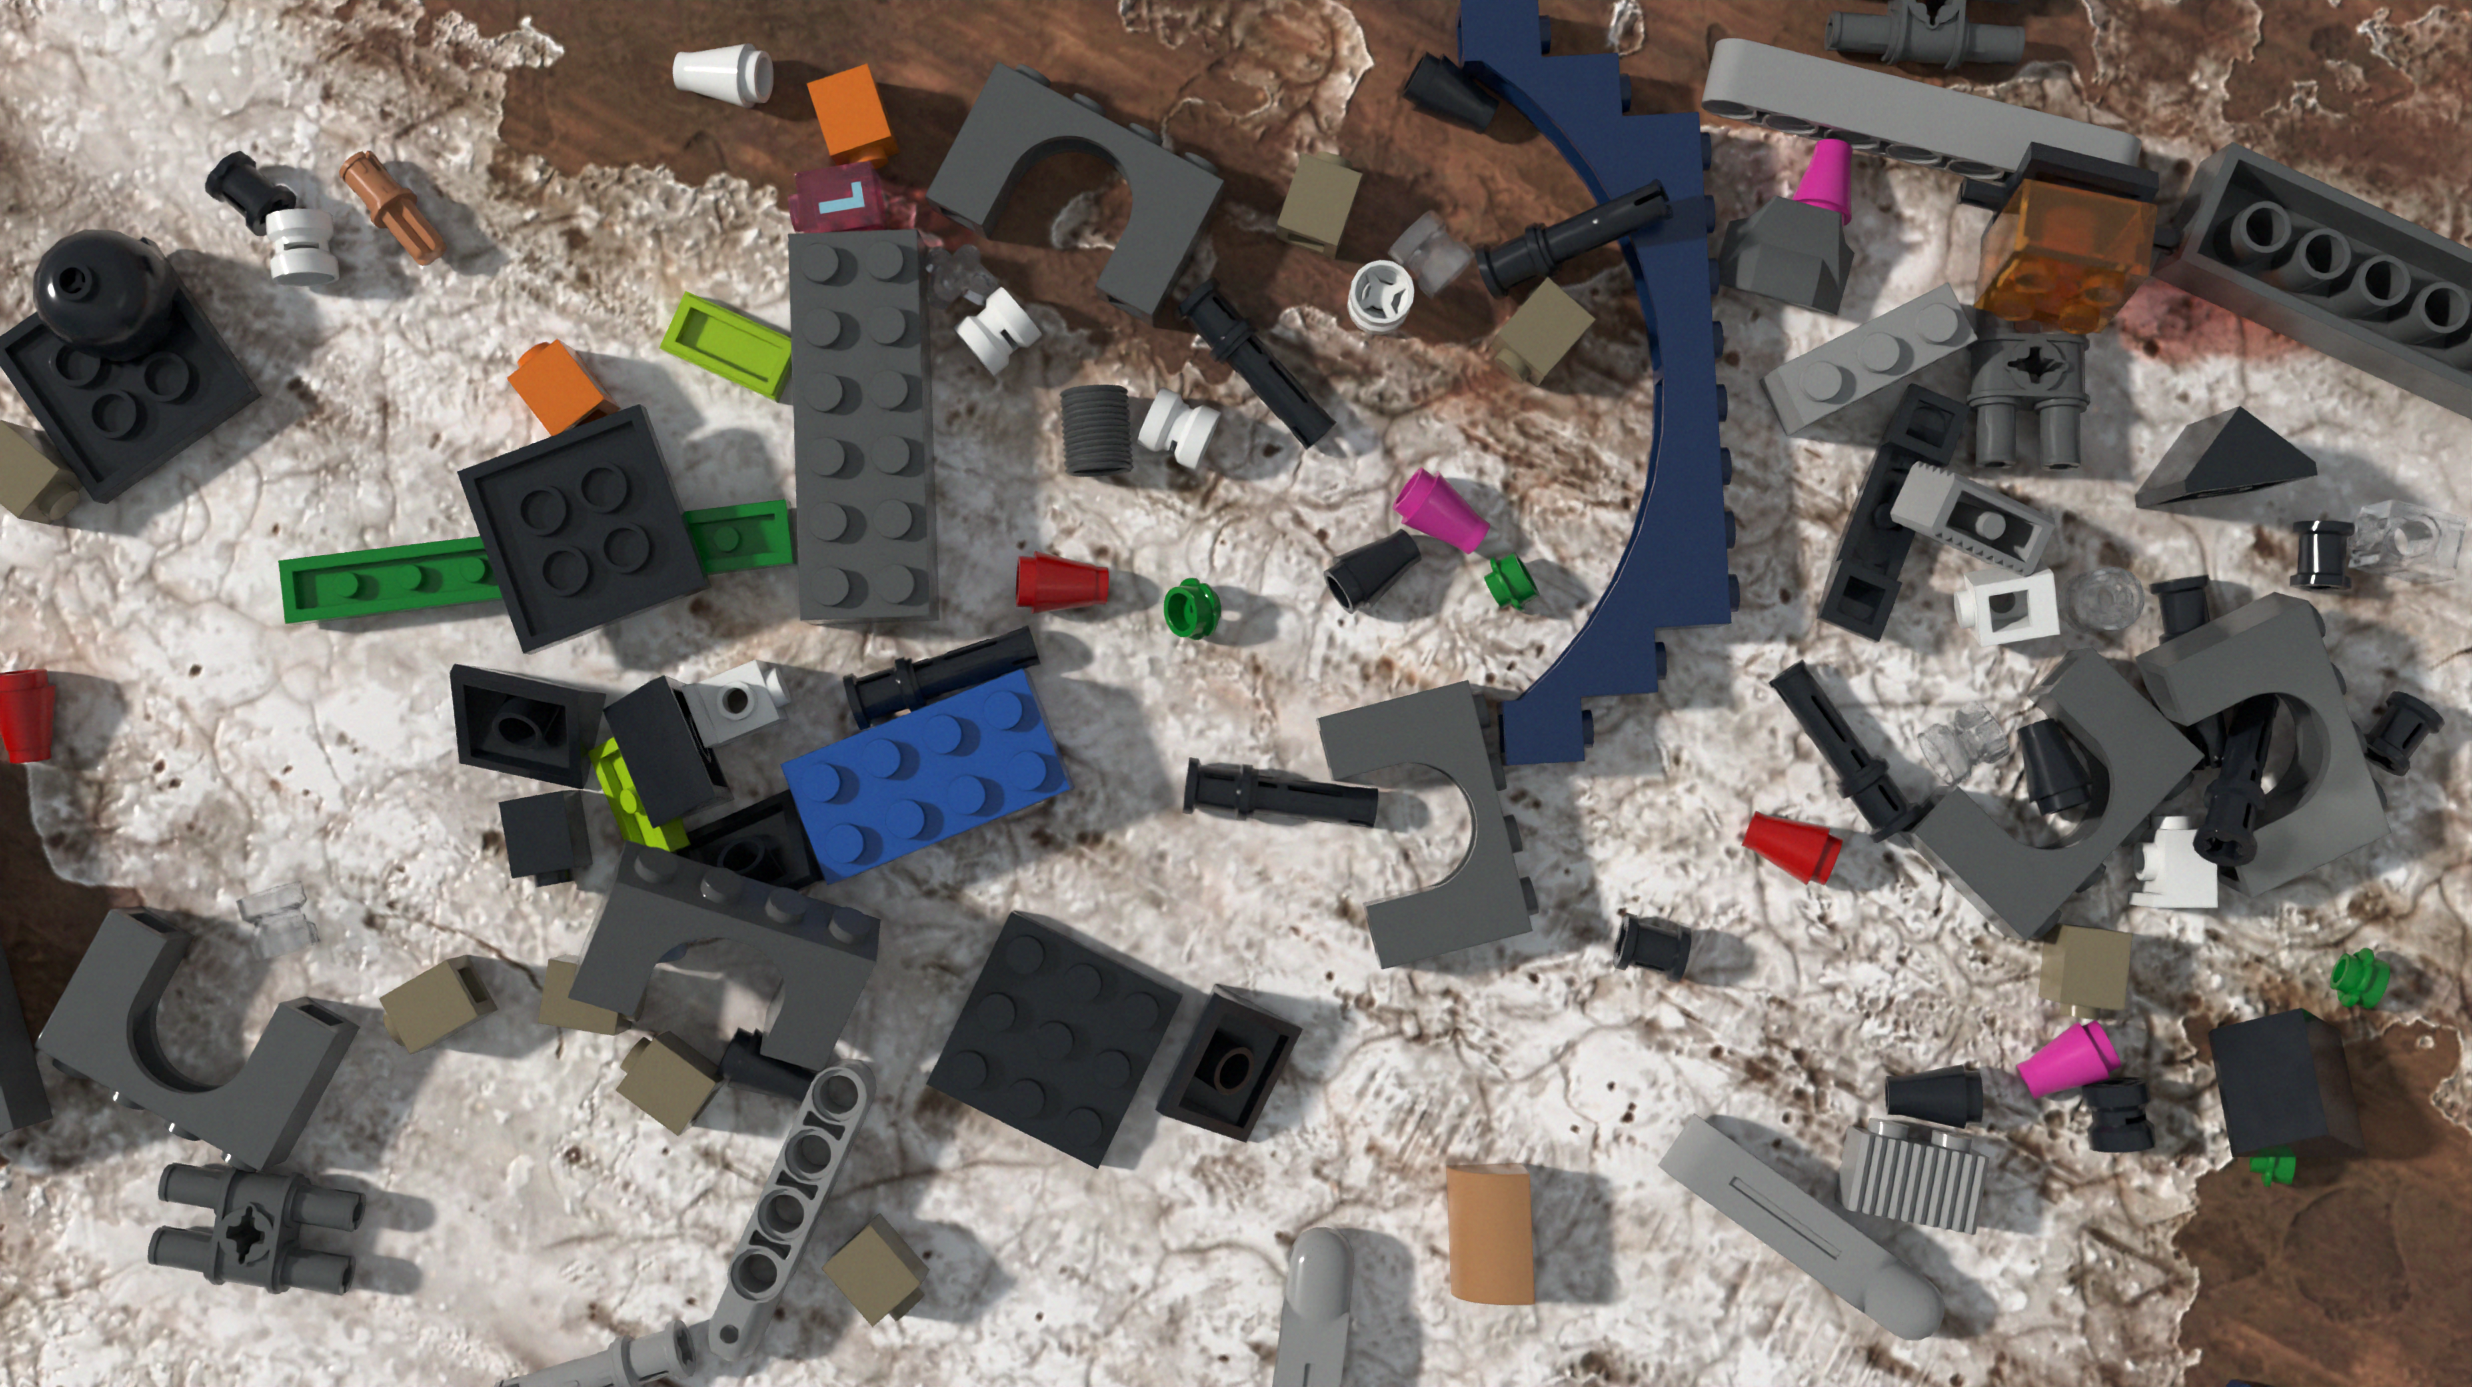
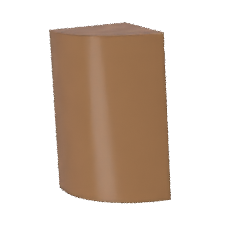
(1490, 1233)

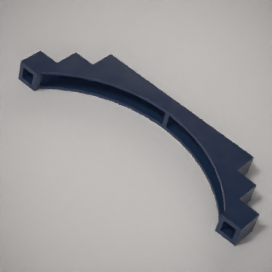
(1677, 550)

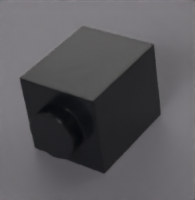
(546, 836)

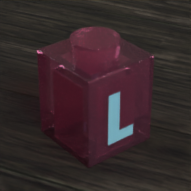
(838, 200)

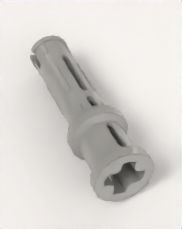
(624, 1364)

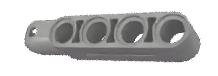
(1804, 1231)
(747, 1301)
(1315, 1311)

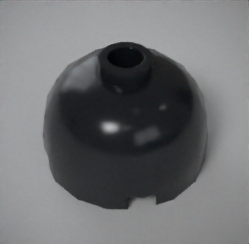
(105, 294)

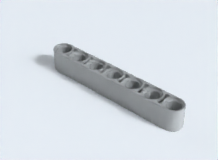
(1892, 113)

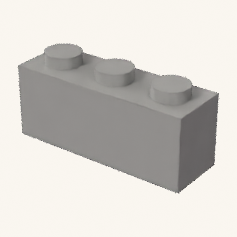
(1868, 359)

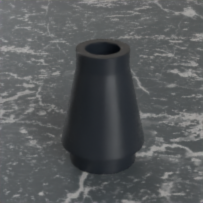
(1448, 94)
(1371, 570)
(2052, 769)
(762, 1074)
(1937, 1096)

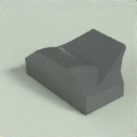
(1788, 255)

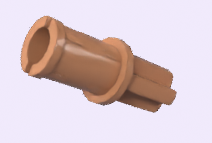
(392, 207)

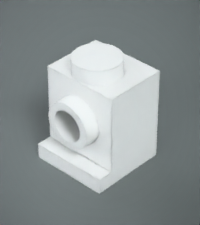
(2025, 616)
(710, 706)
(2171, 868)

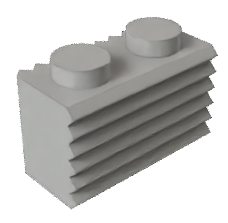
(1972, 518)
(1911, 1177)

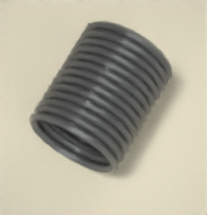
(1096, 430)

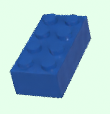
(927, 776)

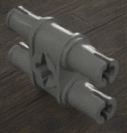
(1911, 35)
(2002, 390)
(235, 1247)

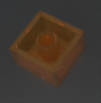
(2065, 257)

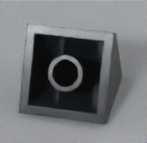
(2223, 458)
(524, 725)
(666, 753)
(760, 844)
(1228, 1066)
(2286, 1088)

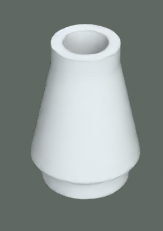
(728, 73)

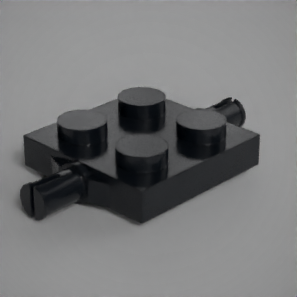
(2074, 171)

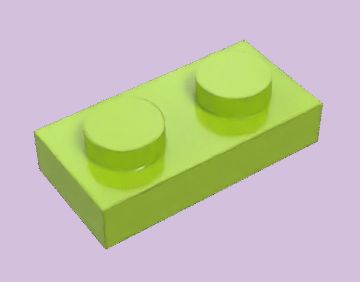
(627, 805)

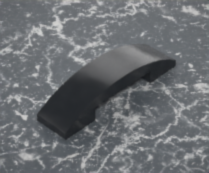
(1872, 546)

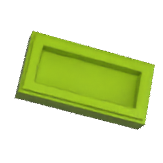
(729, 346)

